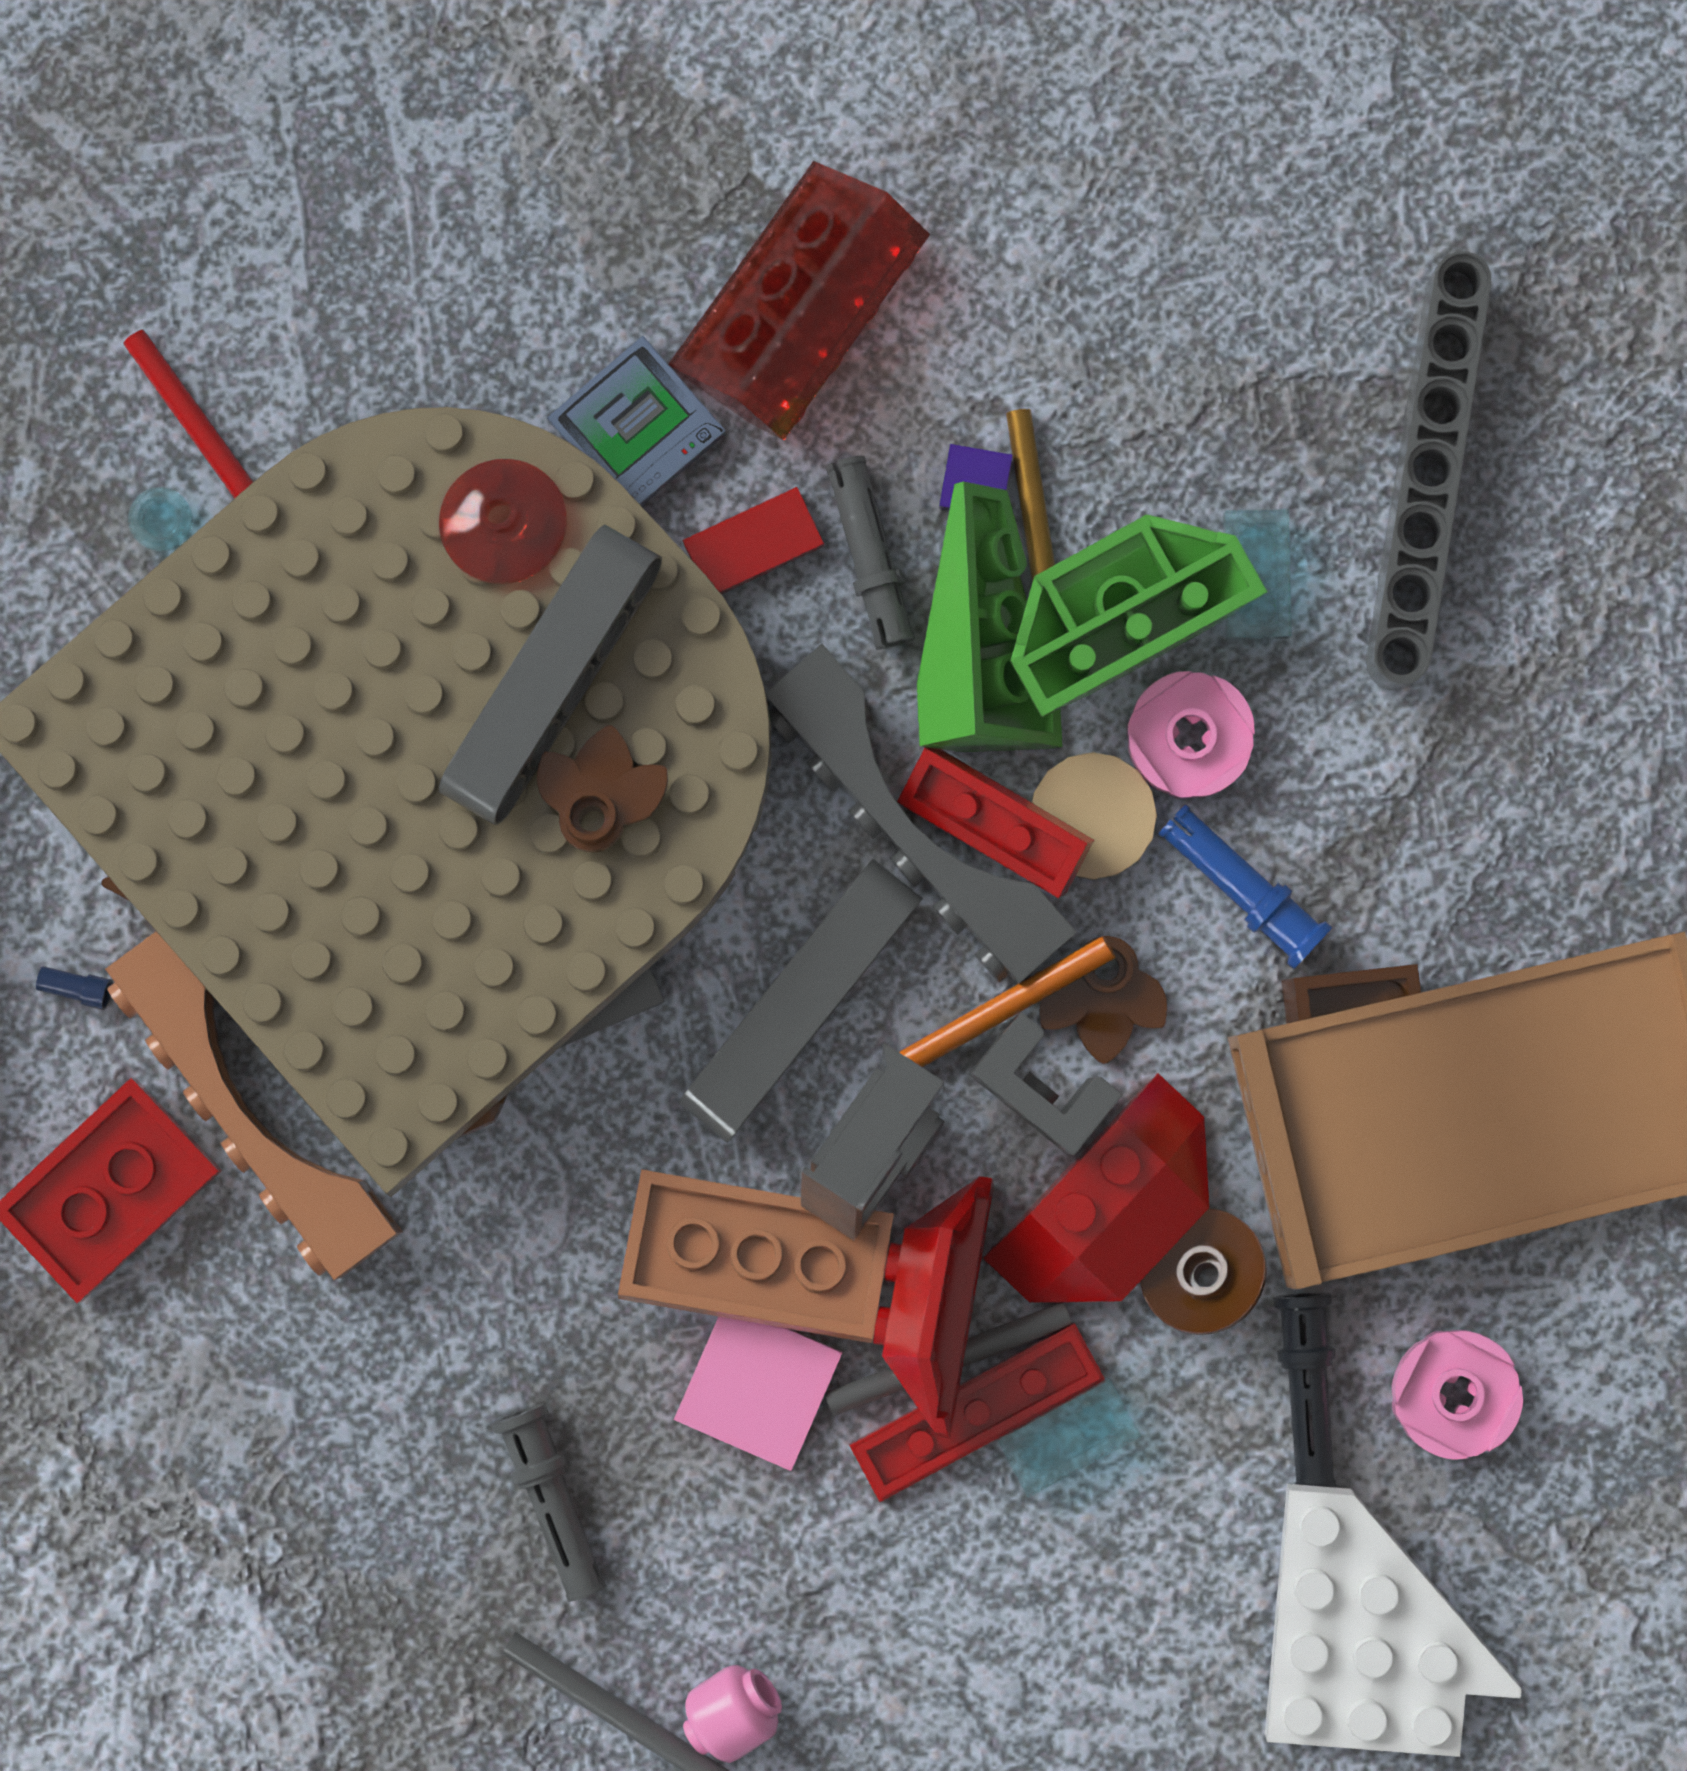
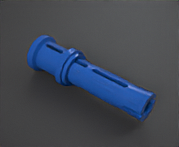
(1267, 906)

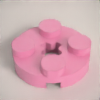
(1226, 743)
(1466, 1430)

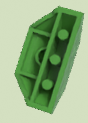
(1126, 606)

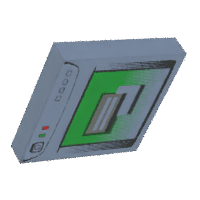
(638, 422)

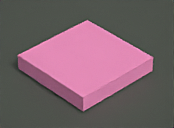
(758, 1388)

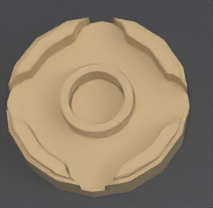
(1104, 802)

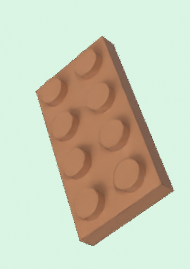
(752, 1258)

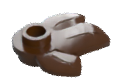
(600, 781)
(1107, 1008)

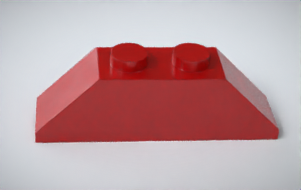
(1113, 1205)
(934, 1300)

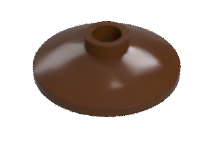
(1212, 1242)

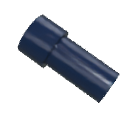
(88, 990)

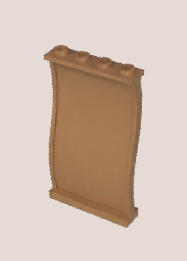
(1471, 1110)

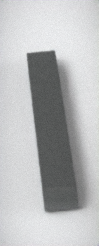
(1437, 441)

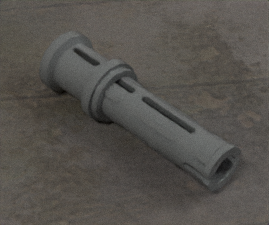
(541, 1473)

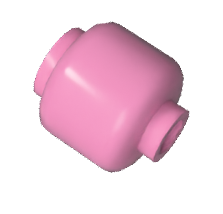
(732, 1713)

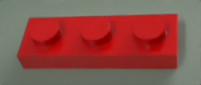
(995, 821)

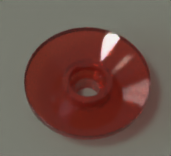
(509, 549)

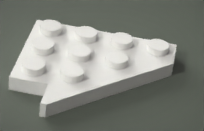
(1366, 1638)

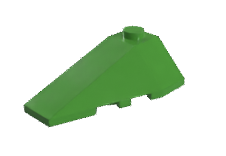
(965, 675)

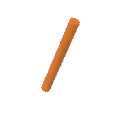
(1010, 1002)

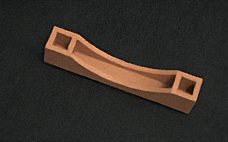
(331, 1211)

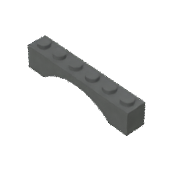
(1005, 916)

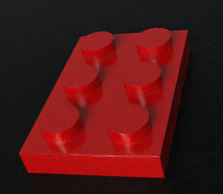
(106, 1190)

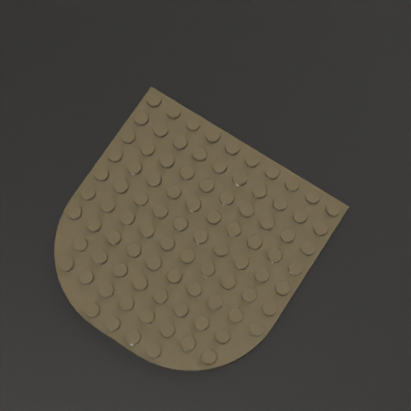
(270, 753)

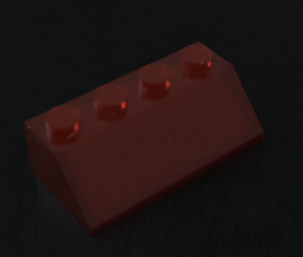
(800, 298)

